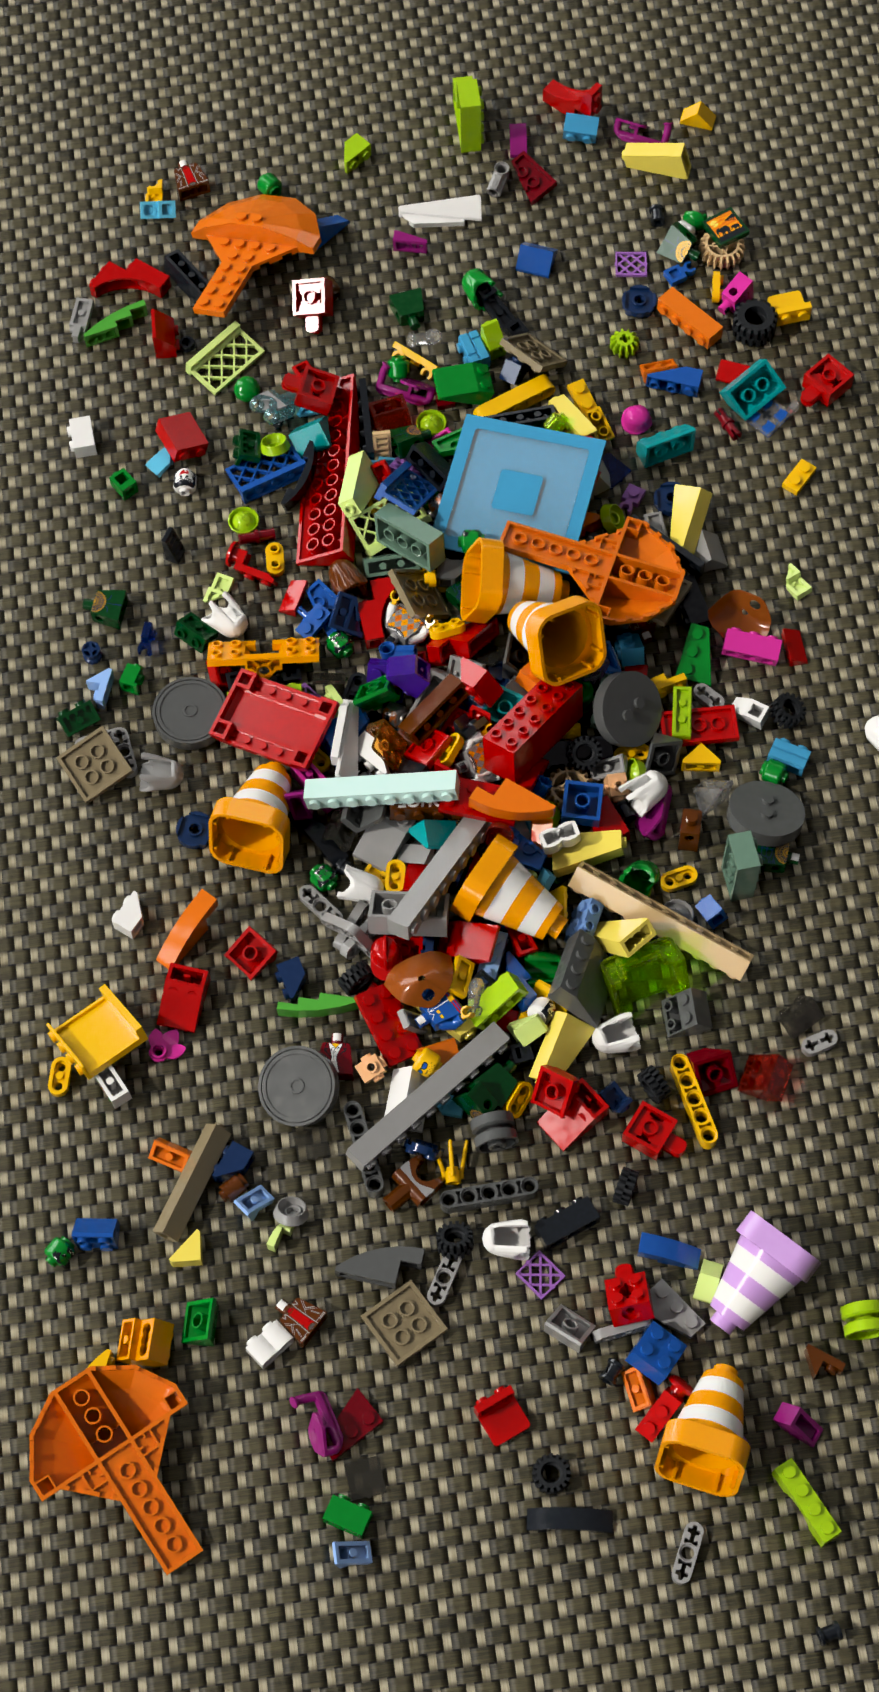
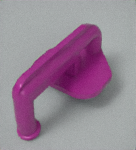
(634, 137)
(409, 396)
(655, 818)
(321, 1424)

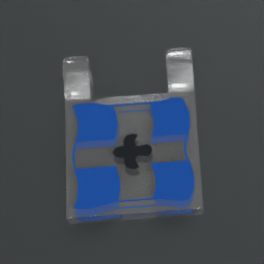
(772, 416)

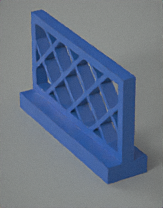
(272, 481)
(396, 481)

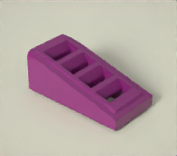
(409, 243)

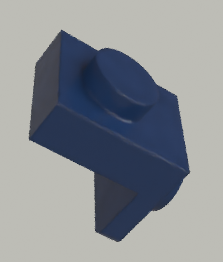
(615, 1098)

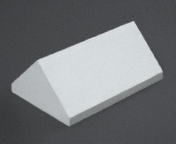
(403, 1083)

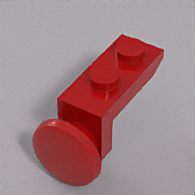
(241, 559)
(664, 1407)

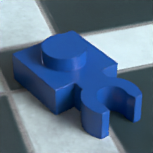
(677, 274)

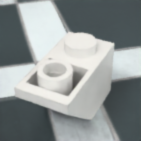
(751, 711)
(129, 918)

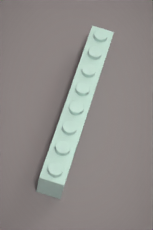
(382, 789)

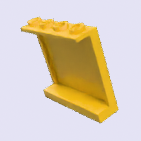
(98, 1035)

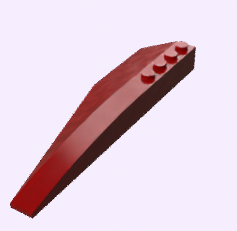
(323, 527)

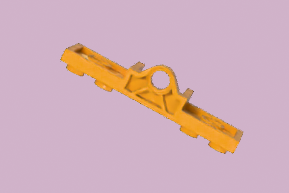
(239, 653)

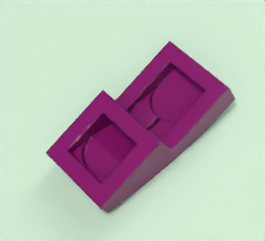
(518, 139)

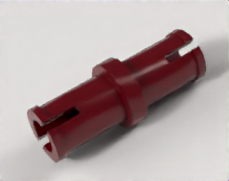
(727, 424)
(257, 536)

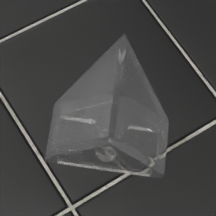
(711, 794)

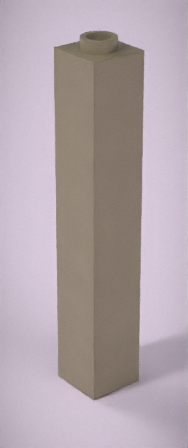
(192, 1182)

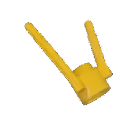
(452, 1175)

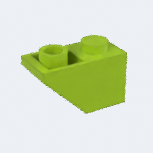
(355, 152)
(491, 336)

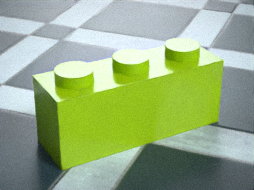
(499, 999)

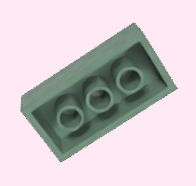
(409, 537)
(741, 865)

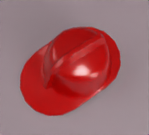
(385, 954)

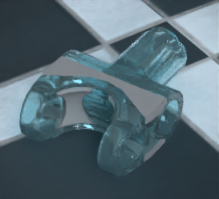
(272, 402)

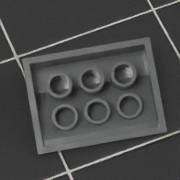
(579, 978)

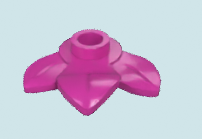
(167, 1044)

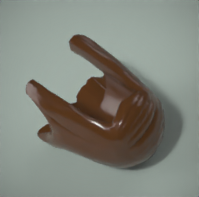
(346, 575)

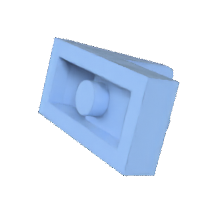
(102, 686)
(254, 1201)
(352, 1553)

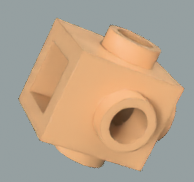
(611, 785)
(364, 1068)

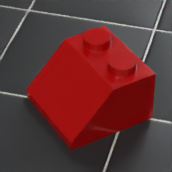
(164, 335)
(480, 683)

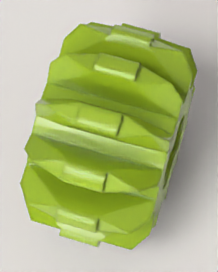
(624, 343)

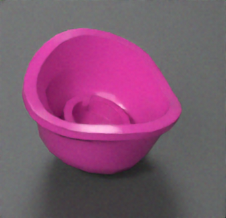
(636, 420)

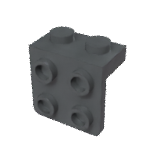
(362, 817)

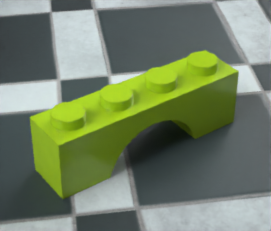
(800, 1491)

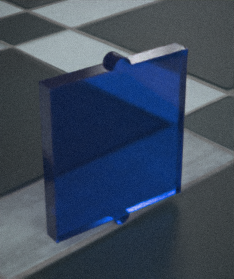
(616, 469)

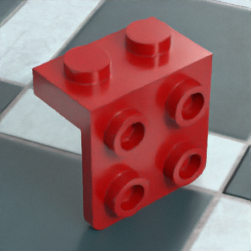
(501, 1415)

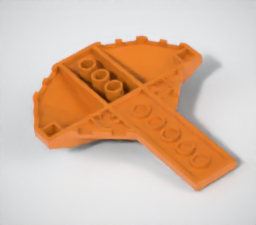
(248, 236)
(624, 572)
(106, 1441)

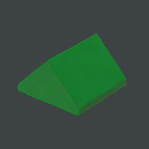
(200, 1322)

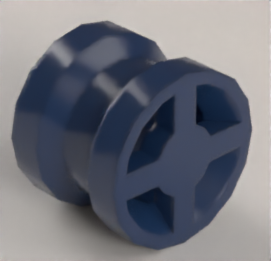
(88, 650)

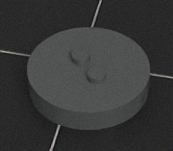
(627, 709)
(186, 712)
(767, 810)
(298, 1086)

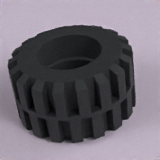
(754, 311)

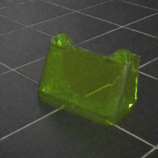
(648, 971)

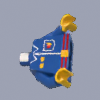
(445, 1015)

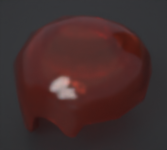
(501, 828)

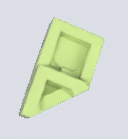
(220, 584)
(796, 584)
(276, 1236)

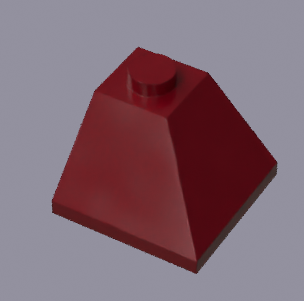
(713, 1070)

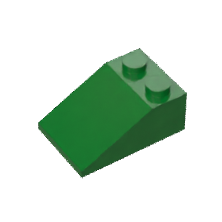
(464, 383)
(376, 693)

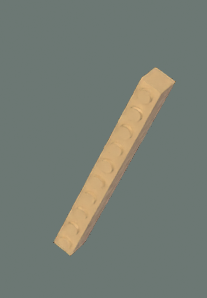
(686, 934)

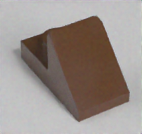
(818, 1358)

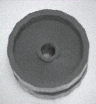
(494, 1131)

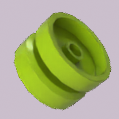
(861, 1320)

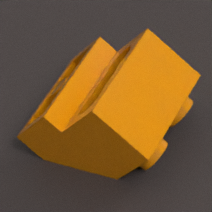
(145, 1342)

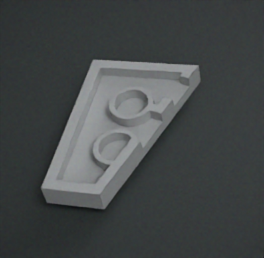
(674, 1311)

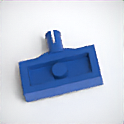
(313, 620)

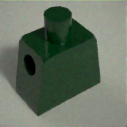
(408, 308)
(499, 1081)

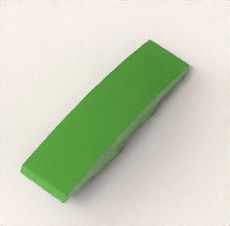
(112, 324)
(326, 1005)

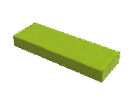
(682, 712)

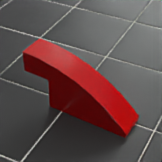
(464, 644)

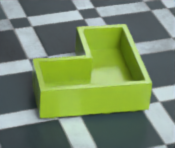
(468, 113)

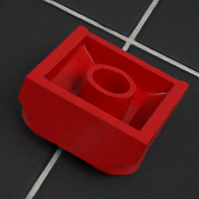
(251, 953)
(554, 1090)

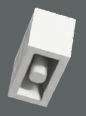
(82, 437)
(113, 1087)

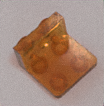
(387, 743)

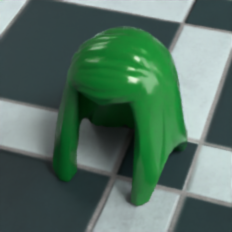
(470, 283)
(641, 876)
(541, 966)

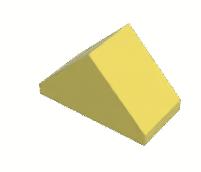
(189, 1252)

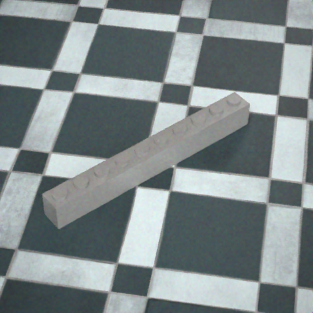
(437, 877)
(427, 1097)

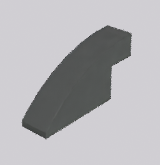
(381, 1265)

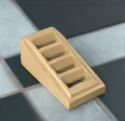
(382, 446)

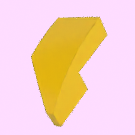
(155, 193)

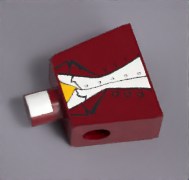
(340, 1056)

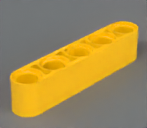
(518, 397)
(693, 1110)

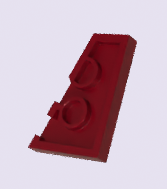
(532, 177)
(355, 1422)

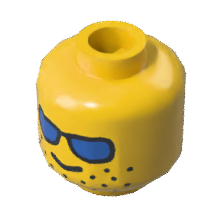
(426, 1062)

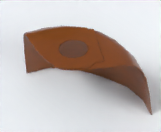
(728, 613)
(404, 982)

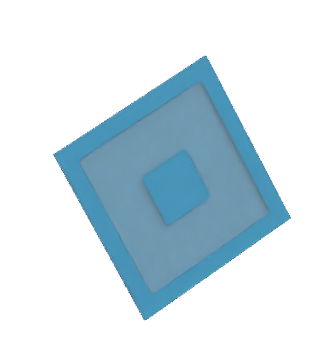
(520, 477)

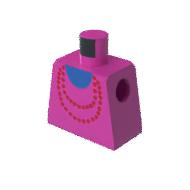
(736, 292)

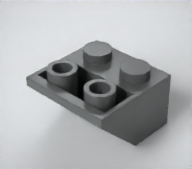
(686, 1013)

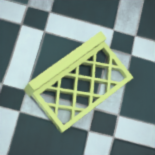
(216, 346)
(376, 547)

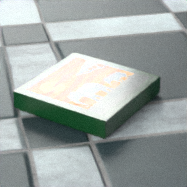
(725, 228)

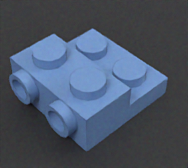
(585, 917)

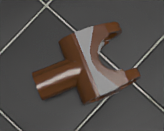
(411, 1186)

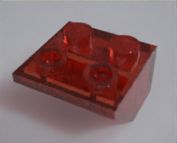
(389, 413)
(765, 1077)

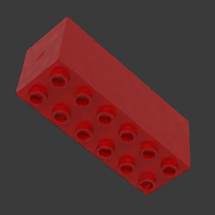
(532, 728)

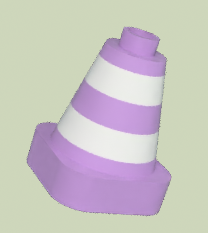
(758, 1274)

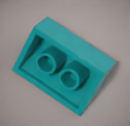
(752, 389)
(666, 445)

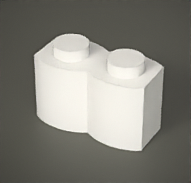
(555, 839)
(269, 1343)

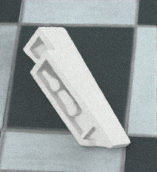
(442, 212)
(345, 741)

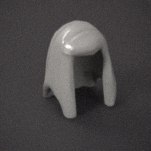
(159, 773)

